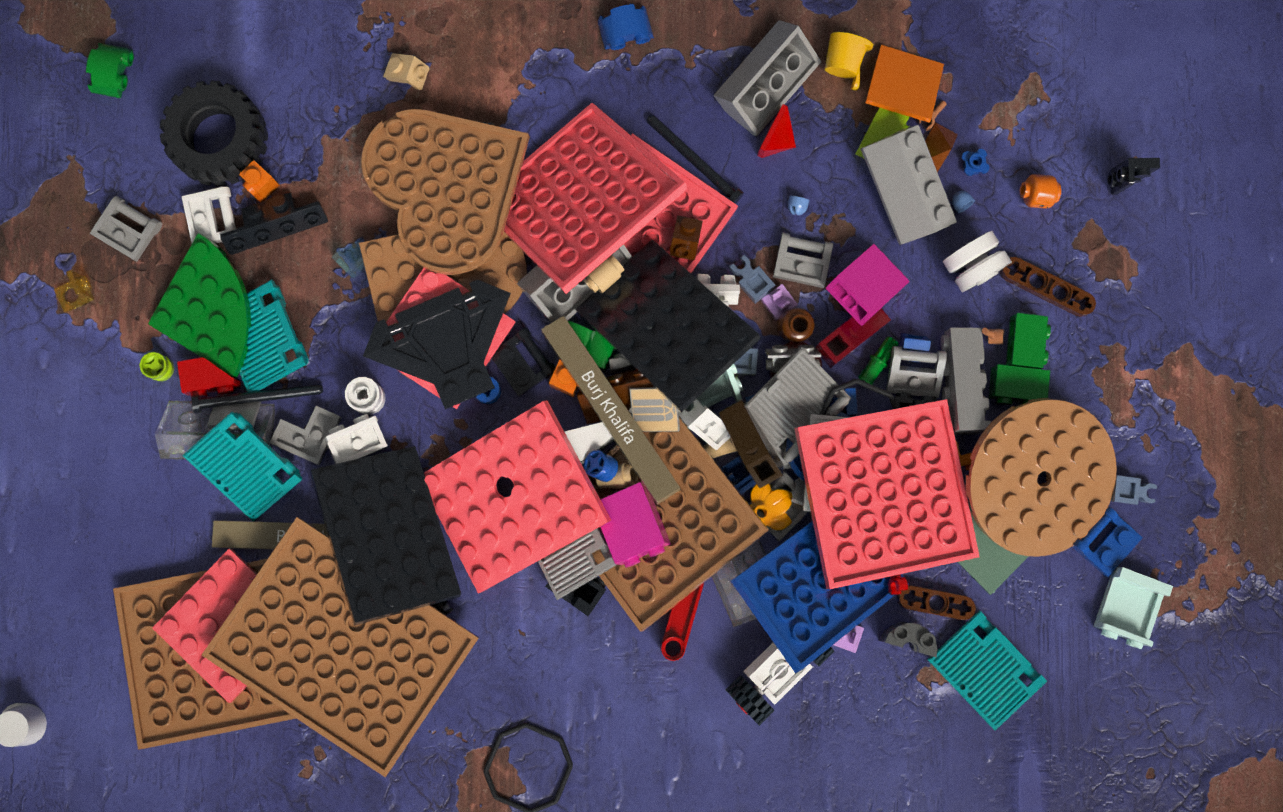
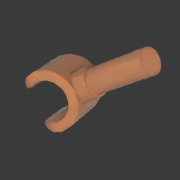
(936, 111)
(995, 336)

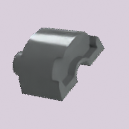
(917, 635)

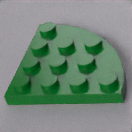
(207, 307)

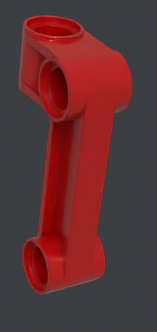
(680, 623)

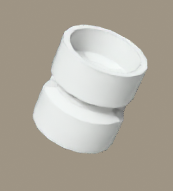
(365, 395)

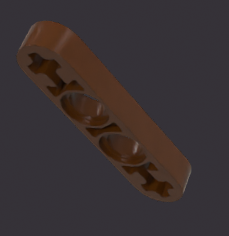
(1046, 290)

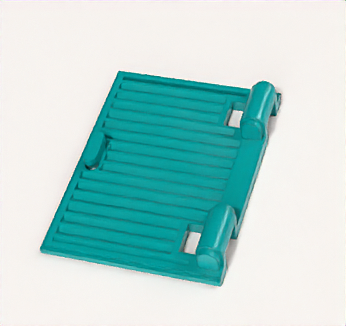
(268, 341)
(243, 466)
(987, 670)

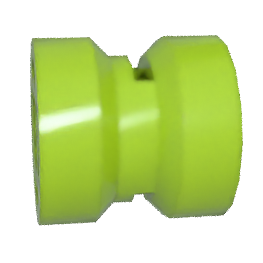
(153, 362)

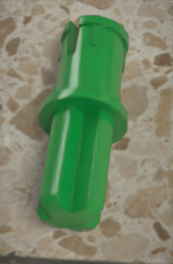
(878, 361)

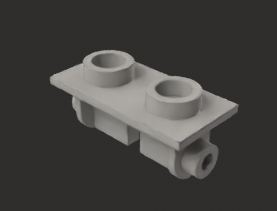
(781, 355)

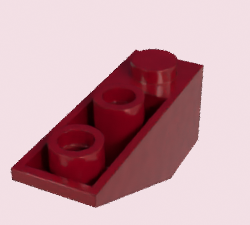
(849, 337)

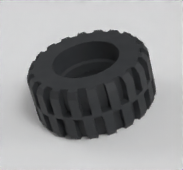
(194, 107)

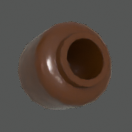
(795, 325)

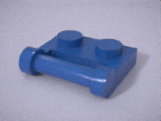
(1113, 546)

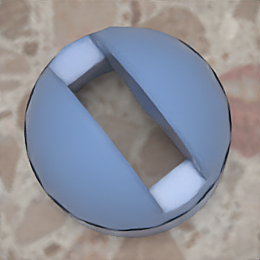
(962, 201)
(797, 205)

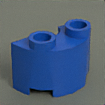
(625, 25)

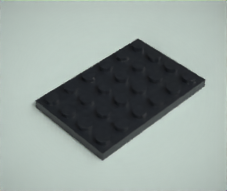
(668, 325)
(384, 535)

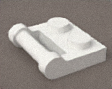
(201, 214)

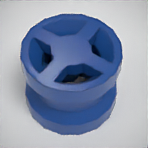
(491, 396)
(594, 468)

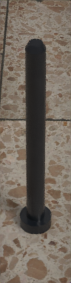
(694, 159)
(250, 397)

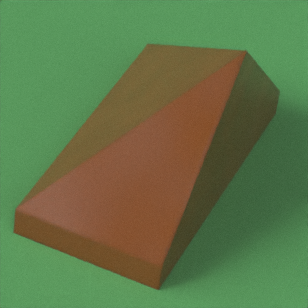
(940, 143)

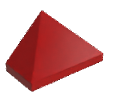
(779, 136)

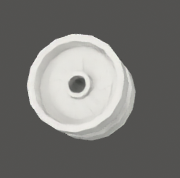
(978, 264)

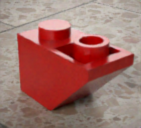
(203, 377)

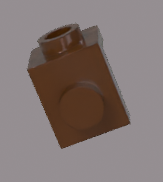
(685, 237)

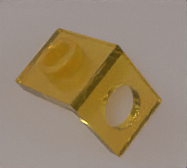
(81, 287)

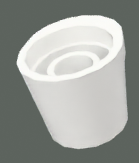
(21, 725)

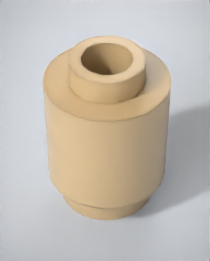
(604, 275)

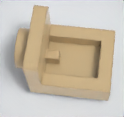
(406, 70)

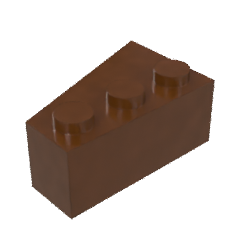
(621, 384)

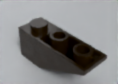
(752, 444)

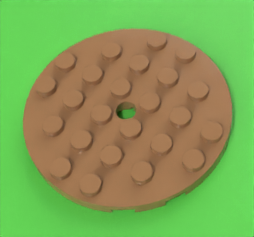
(1005, 471)

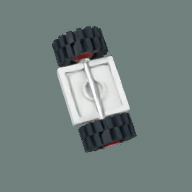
(772, 677)

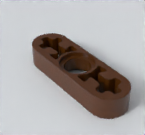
(956, 599)

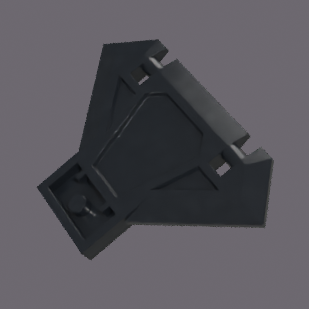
(444, 341)

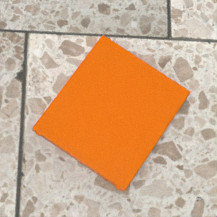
(905, 83)

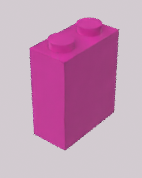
(867, 284)
(634, 526)

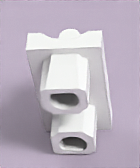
(726, 291)

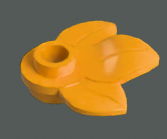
(773, 504)

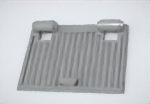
(791, 399)
(575, 564)

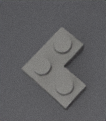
(309, 442)

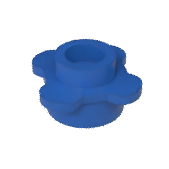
(972, 169)

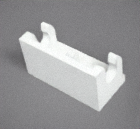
(706, 424)

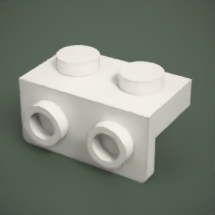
(355, 441)

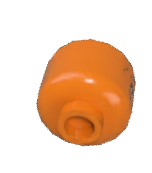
(1040, 191)

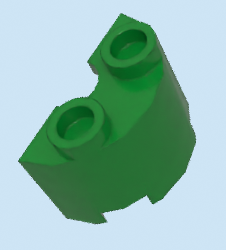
(108, 68)

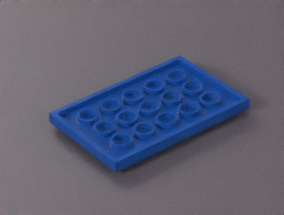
(795, 607)

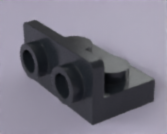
(1131, 172)

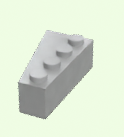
(965, 380)

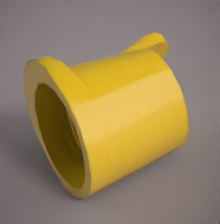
(846, 55)

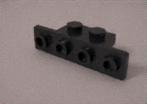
(272, 221)

